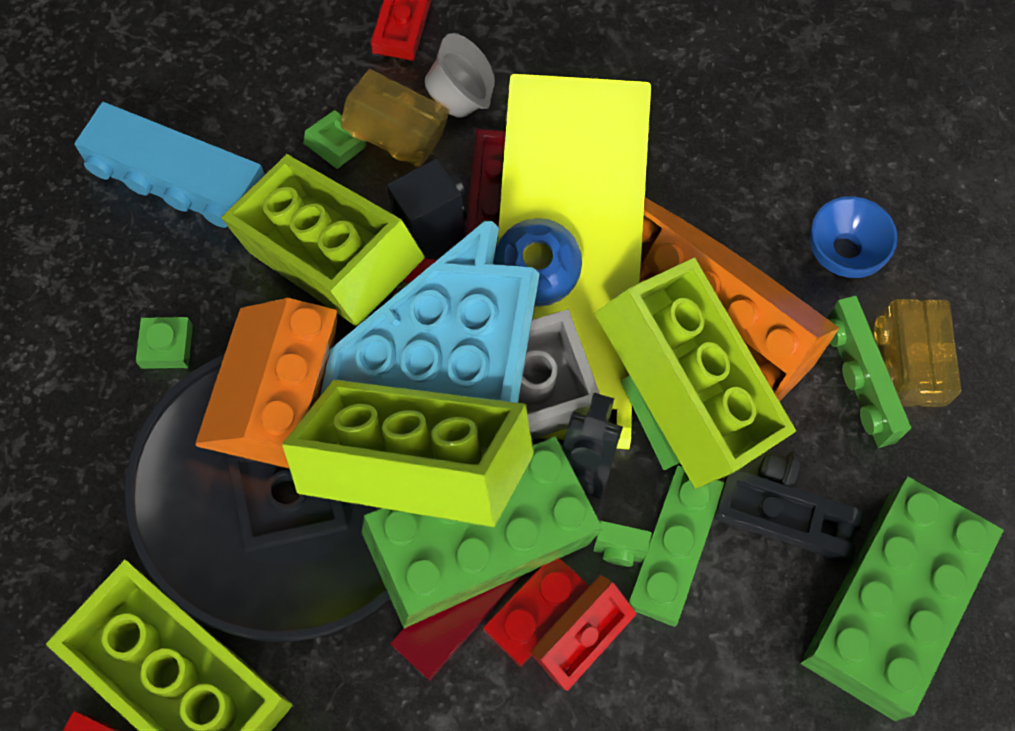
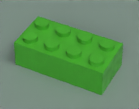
(444, 562)
(902, 599)

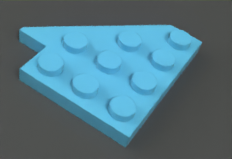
(449, 329)

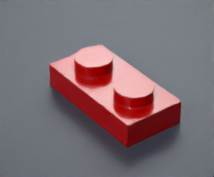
(400, 28)
(535, 609)
(583, 632)

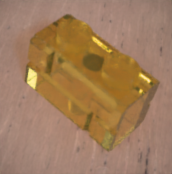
(394, 118)
(920, 351)

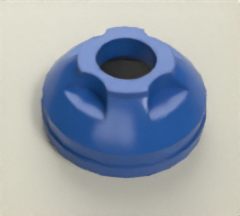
(863, 224)
(563, 272)

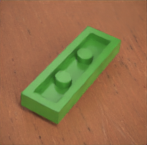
(867, 374)
(675, 548)

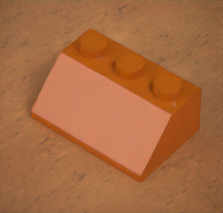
(268, 378)

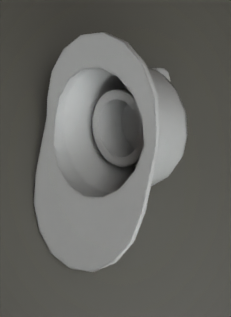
(460, 77)

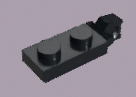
(592, 445)

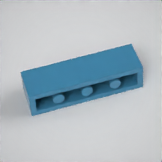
(165, 163)

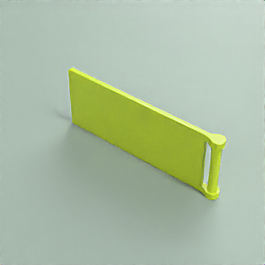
(582, 162)

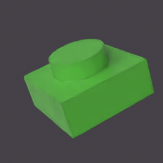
(332, 141)
(164, 342)
(622, 544)

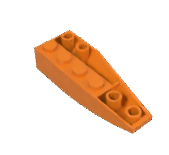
(773, 322)

